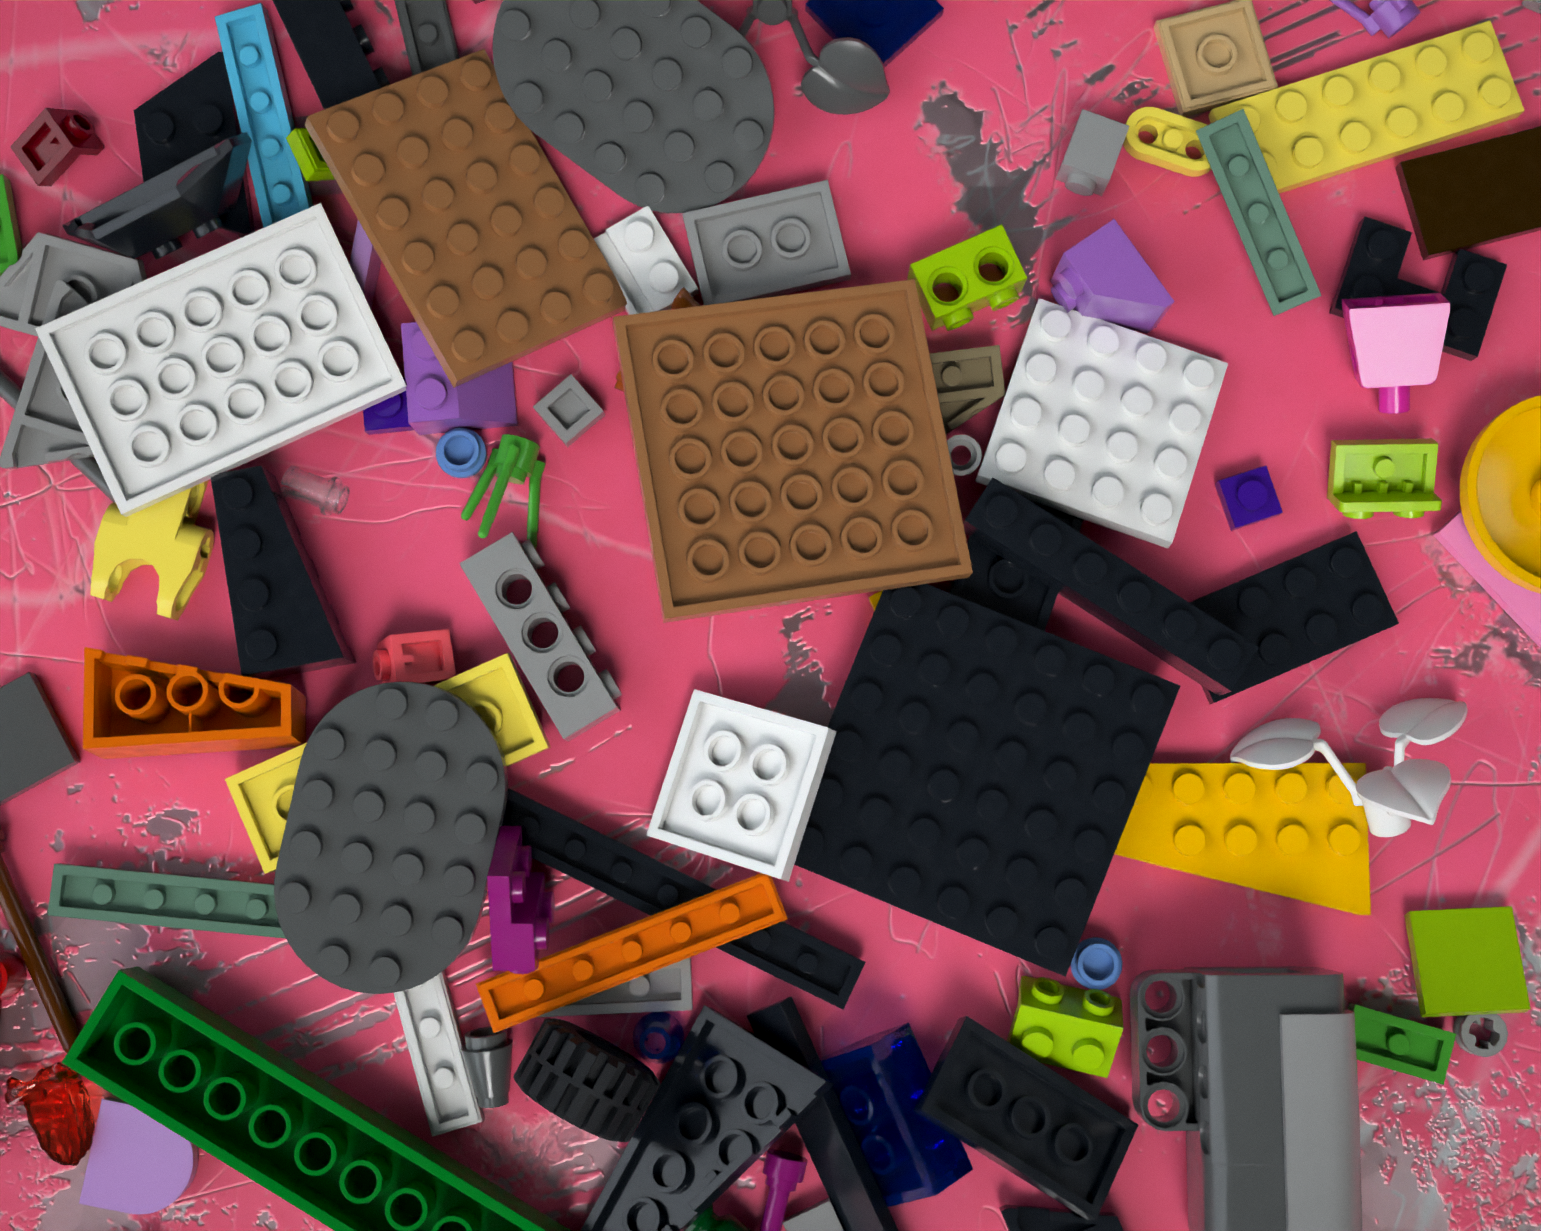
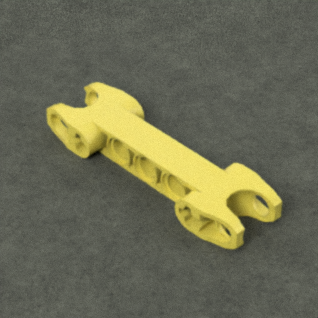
(157, 537)

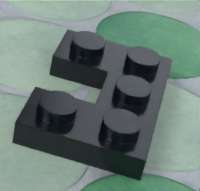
(1468, 286)

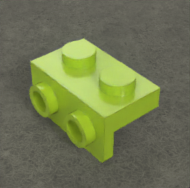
(1383, 477)
(1067, 1025)

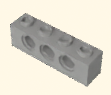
(491, 575)

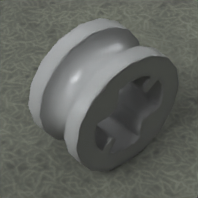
(1467, 1041)

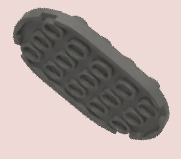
(639, 94)
(390, 837)

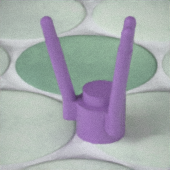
(1387, 16)

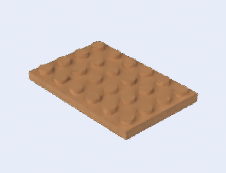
(466, 216)

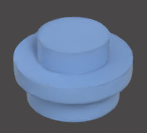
(461, 453)
(1096, 963)

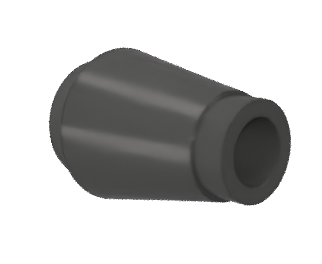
(489, 1065)

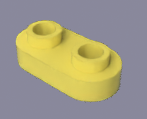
(1171, 137)

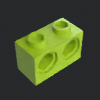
(959, 268)

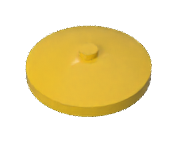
(1504, 493)

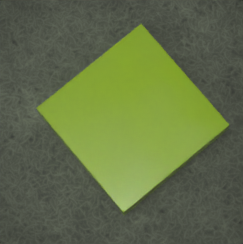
(1466, 961)

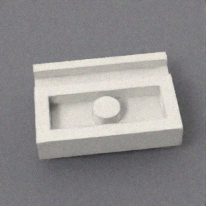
(644, 263)

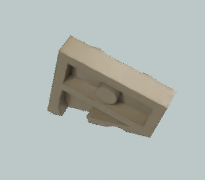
(967, 382)

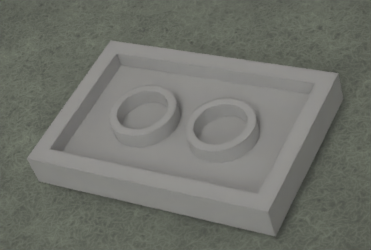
(767, 245)

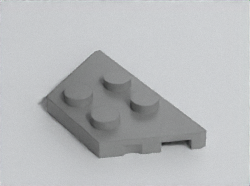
(47, 258)
(43, 420)

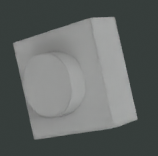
(569, 410)

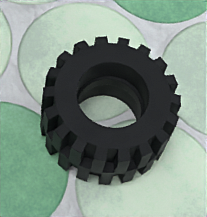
(586, 1080)

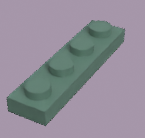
(1258, 212)

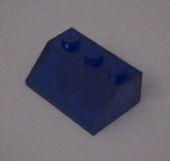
(878, 1090)

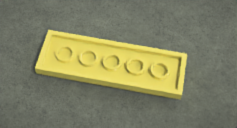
(1381, 107)
(492, 688)

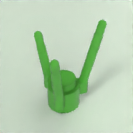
(510, 463)

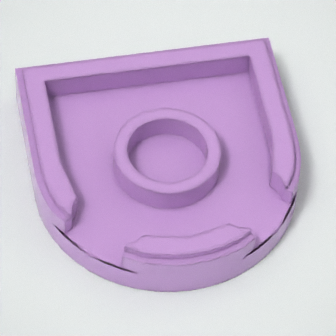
(136, 1162)

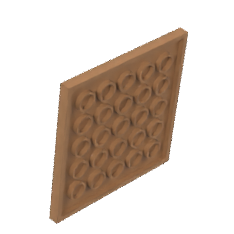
(790, 449)

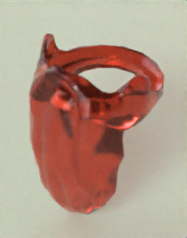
(57, 1111)

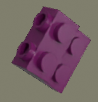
(517, 905)

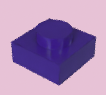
(387, 416)
(1248, 498)

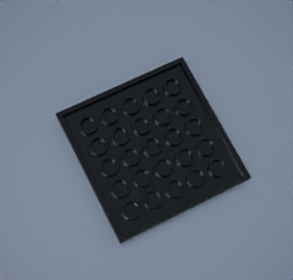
(982, 772)

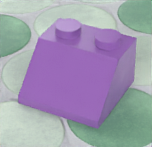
(1110, 281)
(439, 407)

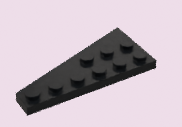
(704, 1127)

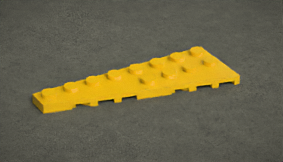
(1256, 829)

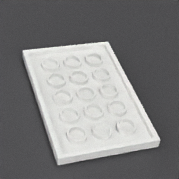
(221, 359)

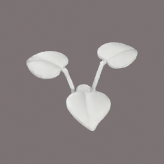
(1388, 795)

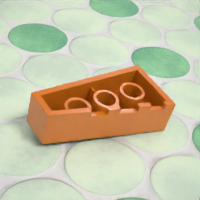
(178, 709)

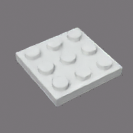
(741, 784)

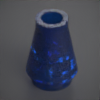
(665, 1025)

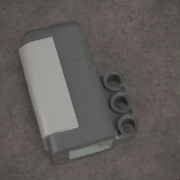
(1261, 1089)

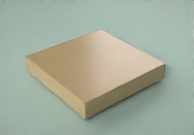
(1214, 56)

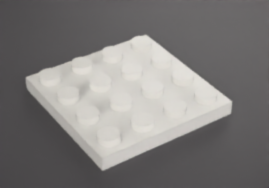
(1103, 423)

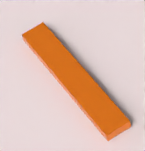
(632, 951)

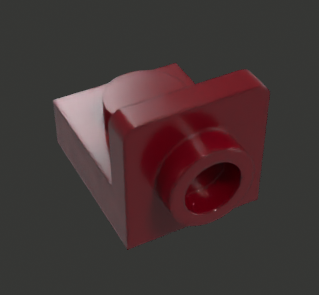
(55, 143)

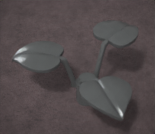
(846, 74)

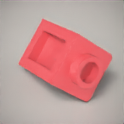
(415, 657)

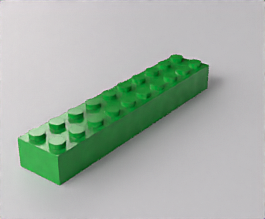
(280, 1119)

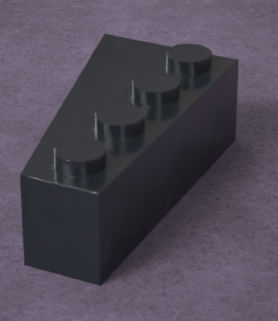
(272, 583)

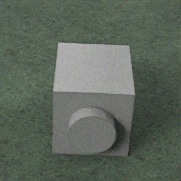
(1092, 154)

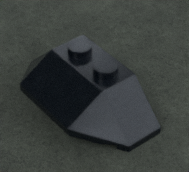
(169, 204)

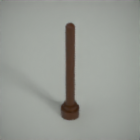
(35, 957)

